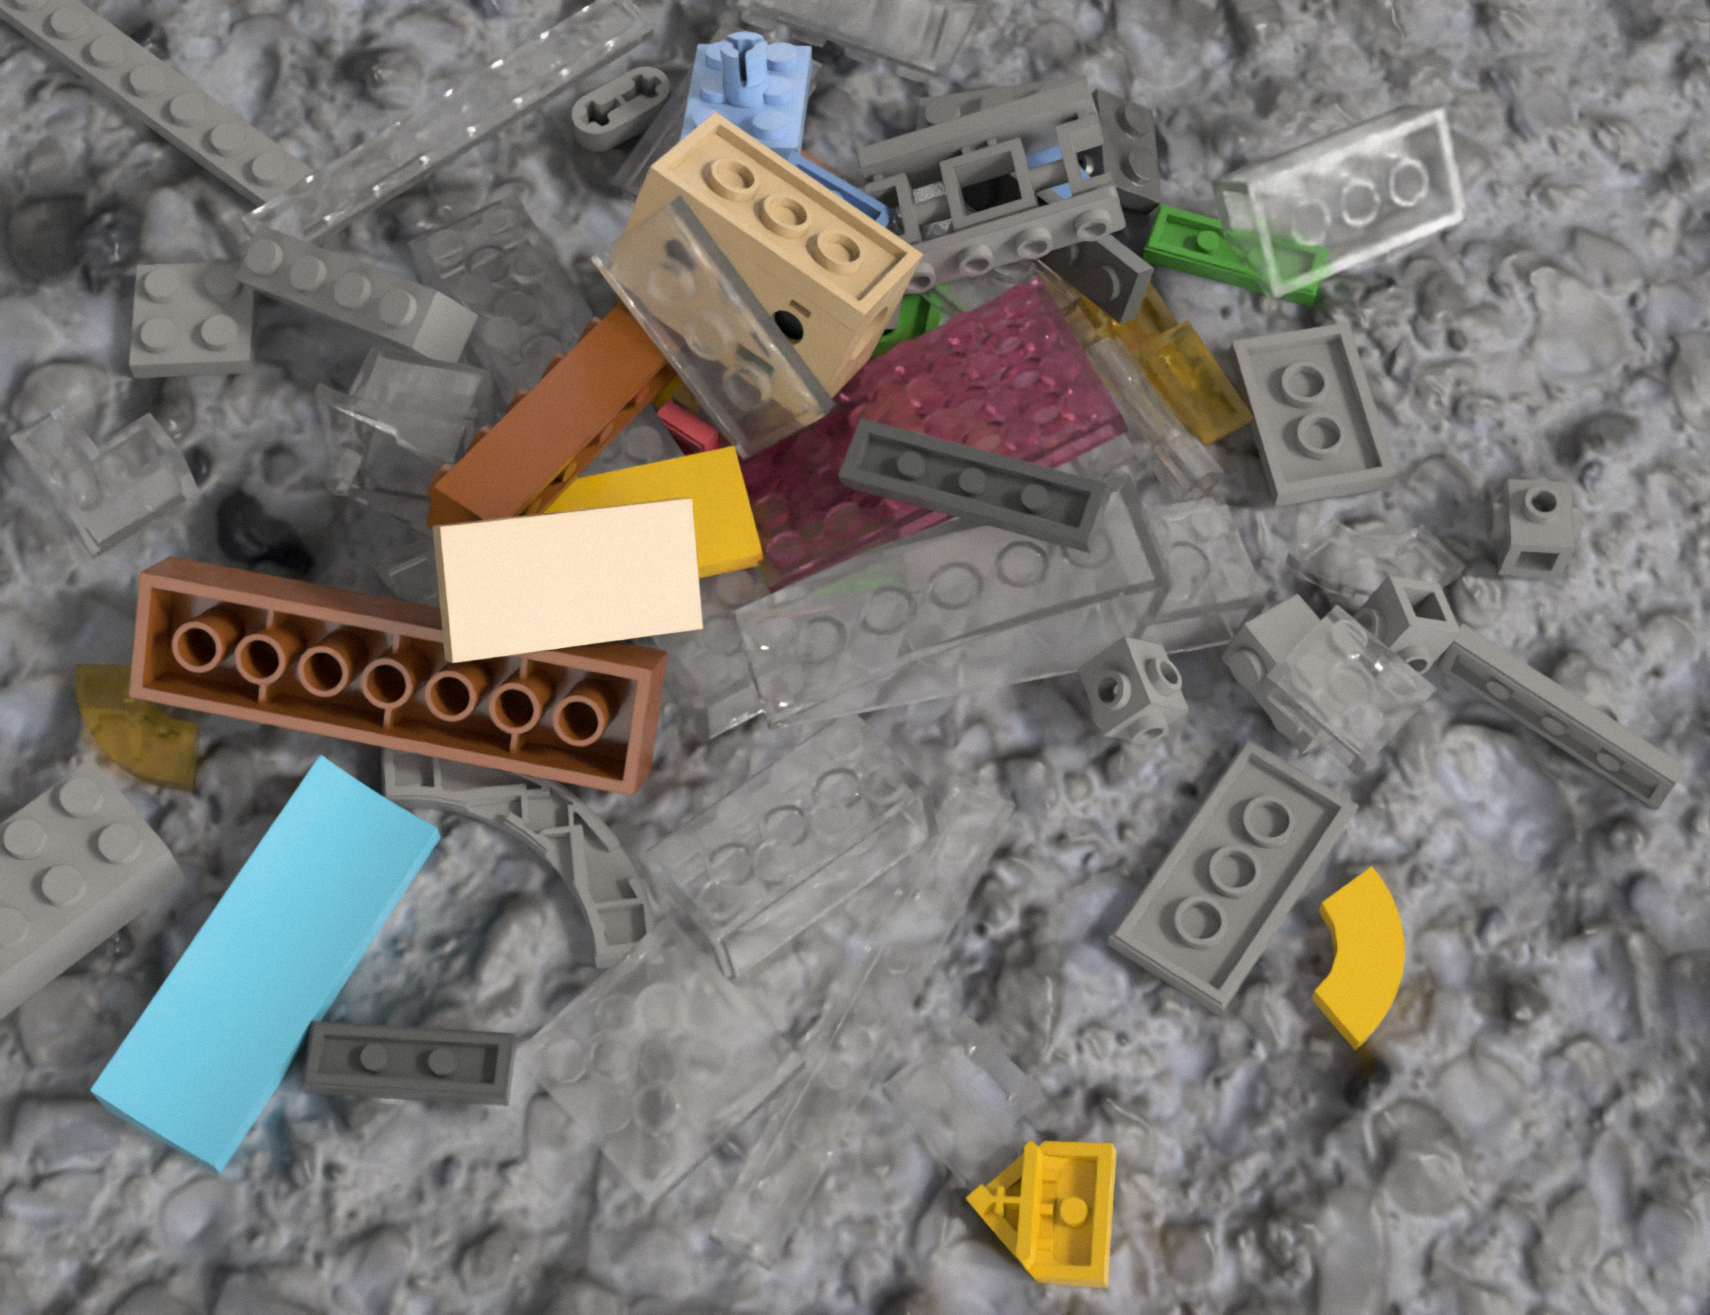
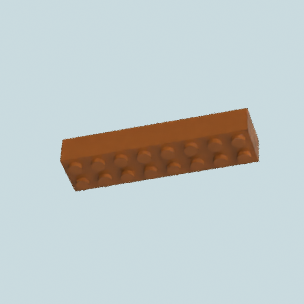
(380, 677)

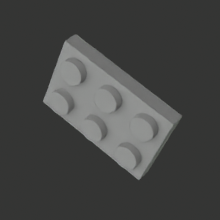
(1312, 414)

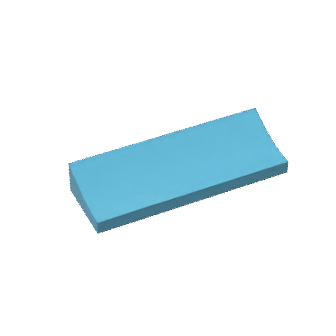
(265, 966)

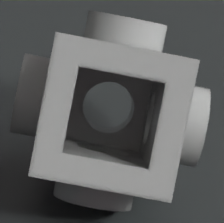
(1534, 527)
(1410, 620)
(1133, 690)

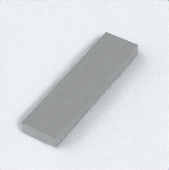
(1561, 717)

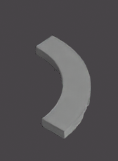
(548, 822)

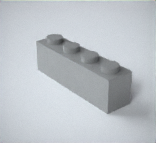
(356, 296)

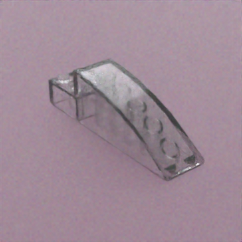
(995, 608)

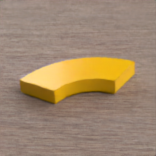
(1366, 957)

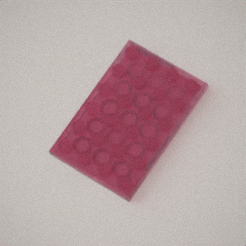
(986, 379)

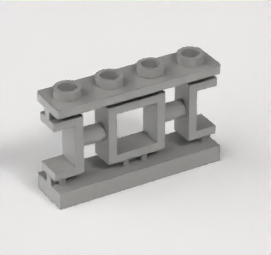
(984, 148)

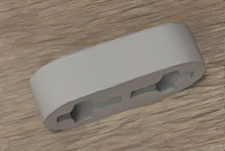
(621, 108)

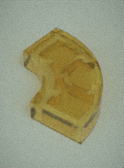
(134, 731)

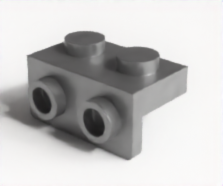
(1127, 151)

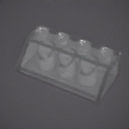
(910, 33)
(1342, 198)

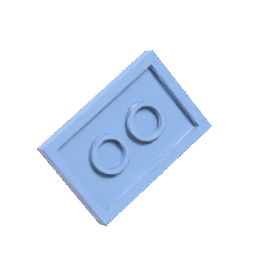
(753, 87)

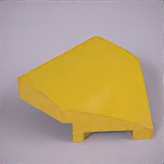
(1055, 1211)

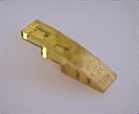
(1176, 366)

